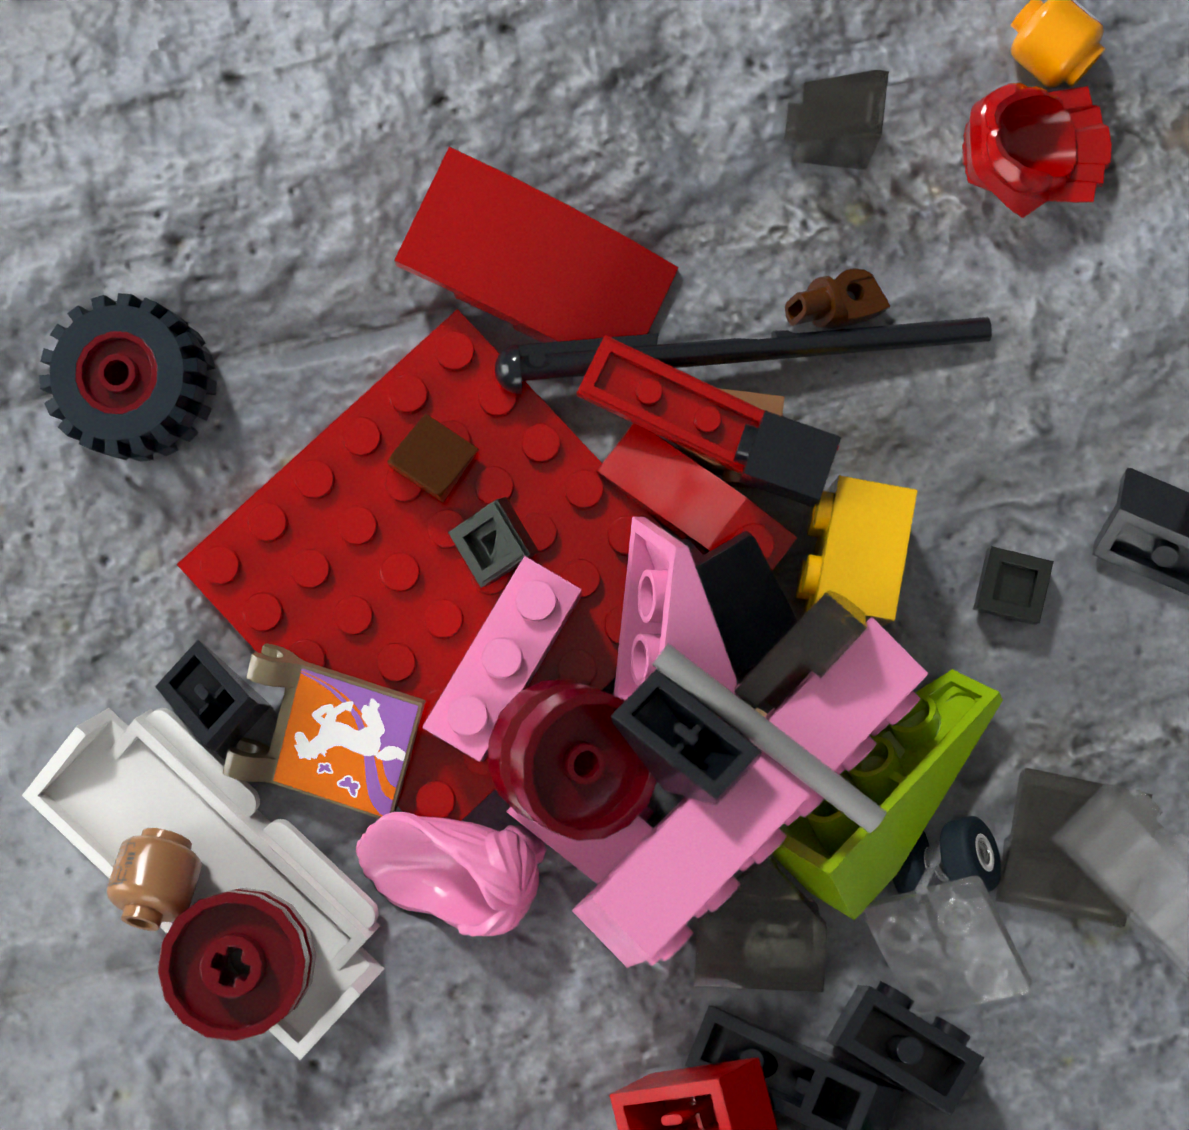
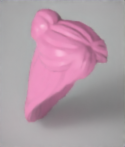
(454, 870)

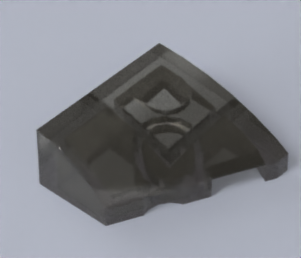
(808, 646)

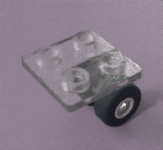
(943, 925)

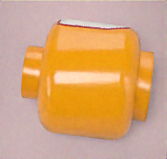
(1057, 41)

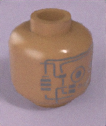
(153, 878)

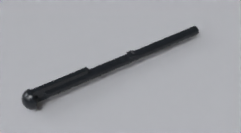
(574, 357)

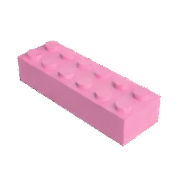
(699, 846)

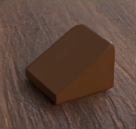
(432, 457)

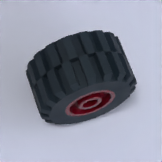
(127, 378)

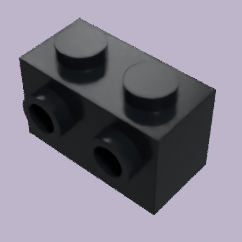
(904, 1048)

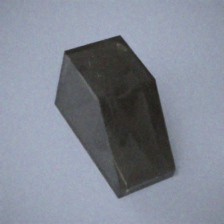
(838, 120)

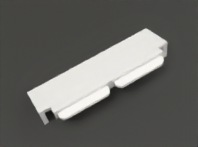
(157, 774)

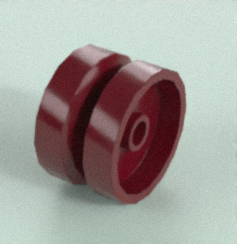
(567, 761)
(199, 973)

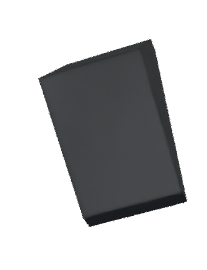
(211, 698)
(683, 741)

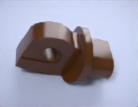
(830, 306)

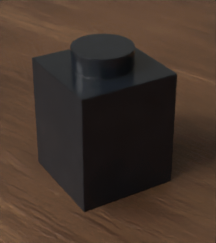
(786, 458)

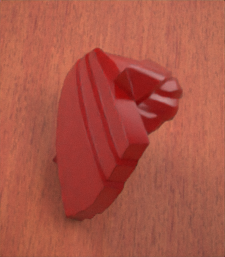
(1036, 146)

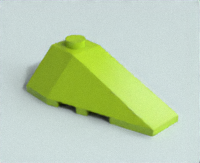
(907, 779)

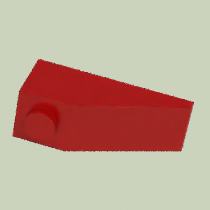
(689, 496)

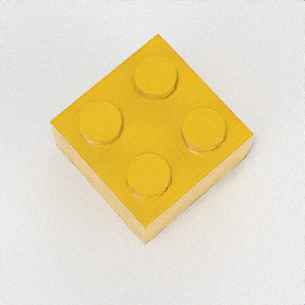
(859, 545)

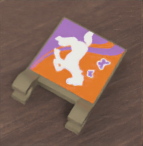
(331, 736)

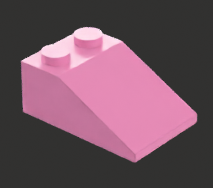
(665, 606)

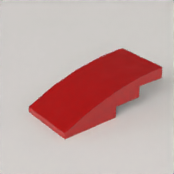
(531, 257)

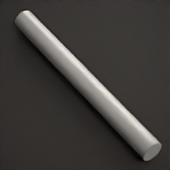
(769, 738)

